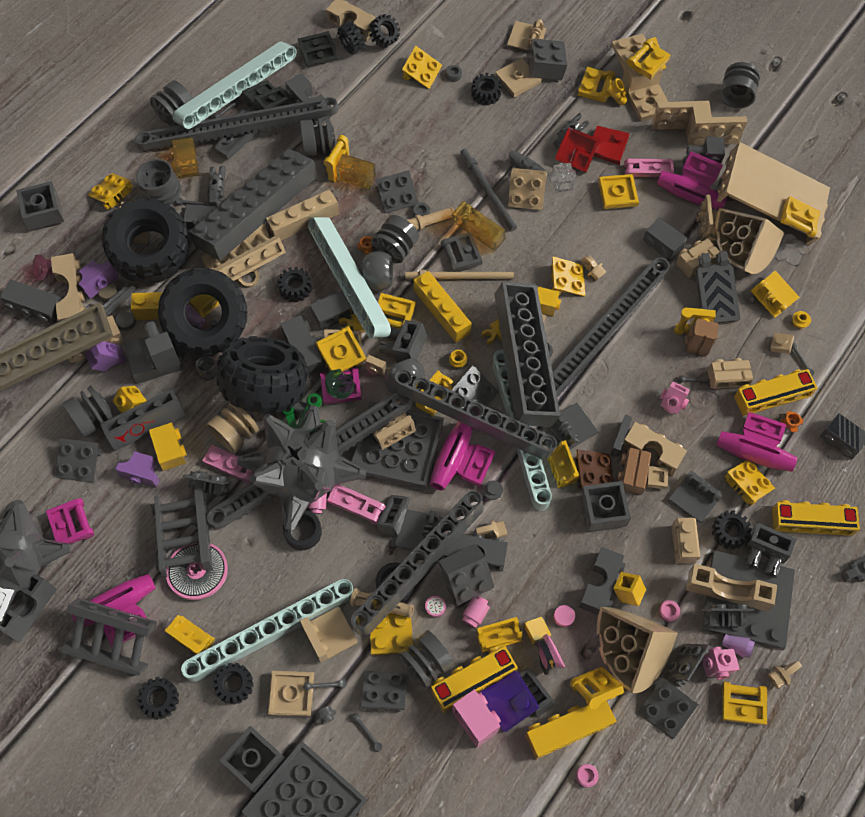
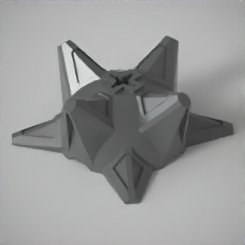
(299, 463)
(22, 552)

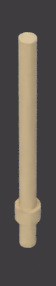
(462, 275)

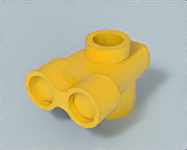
(616, 90)

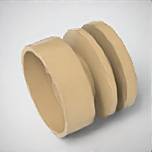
(229, 430)

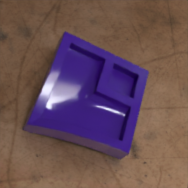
(510, 700)

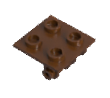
(593, 468)

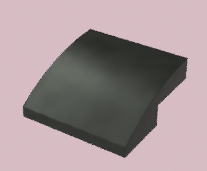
(317, 49)
(265, 95)

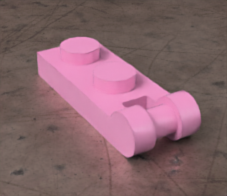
(648, 167)
(226, 463)
(355, 503)

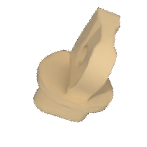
(595, 270)
(496, 529)
(781, 676)

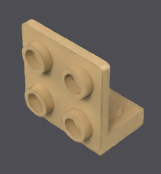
(527, 188)
(707, 221)
(395, 431)
(329, 634)

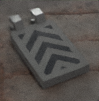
(718, 287)

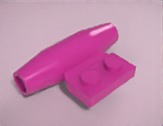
(694, 184)
(759, 443)
(458, 456)
(123, 598)

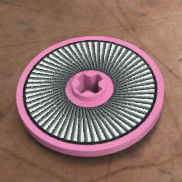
(200, 585)

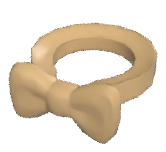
(252, 283)

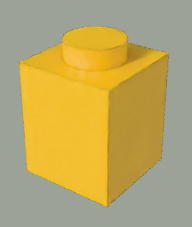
(548, 301)
(629, 588)

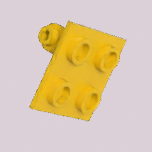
(421, 67)
(110, 188)
(567, 276)
(774, 294)
(750, 481)

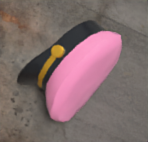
(548, 654)

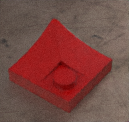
(611, 144)
(577, 149)

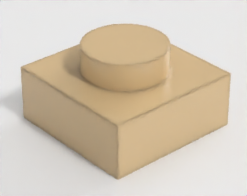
(782, 343)
(375, 366)
(657, 477)

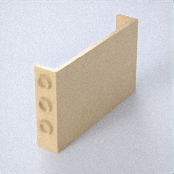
(768, 183)

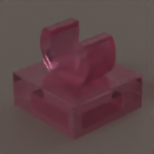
(41, 267)

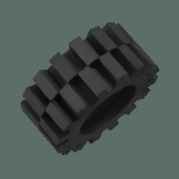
(392, 29)
(351, 37)
(486, 96)
(299, 275)
(737, 520)
(233, 670)
(145, 695)

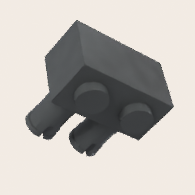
(712, 148)
(408, 341)
(160, 349)
(771, 544)

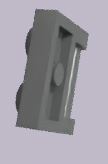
(467, 250)

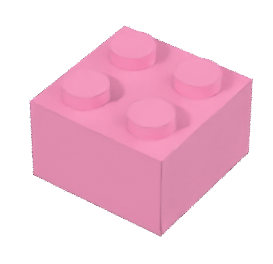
(476, 717)

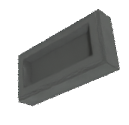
(621, 435)

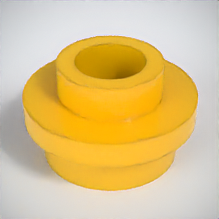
(798, 323)
(458, 354)

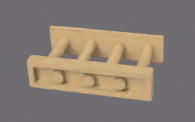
(248, 255)

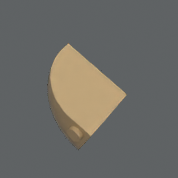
(747, 239)
(633, 647)

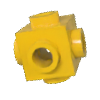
(128, 398)

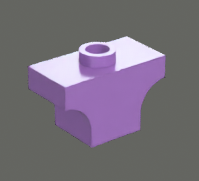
(96, 277)
(105, 355)
(139, 470)

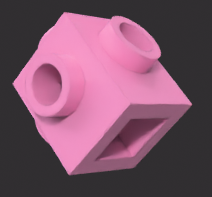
(674, 398)
(720, 663)

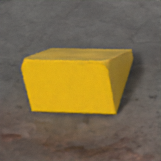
(536, 629)

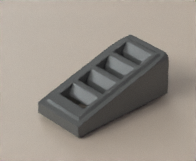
(393, 527)
(548, 702)

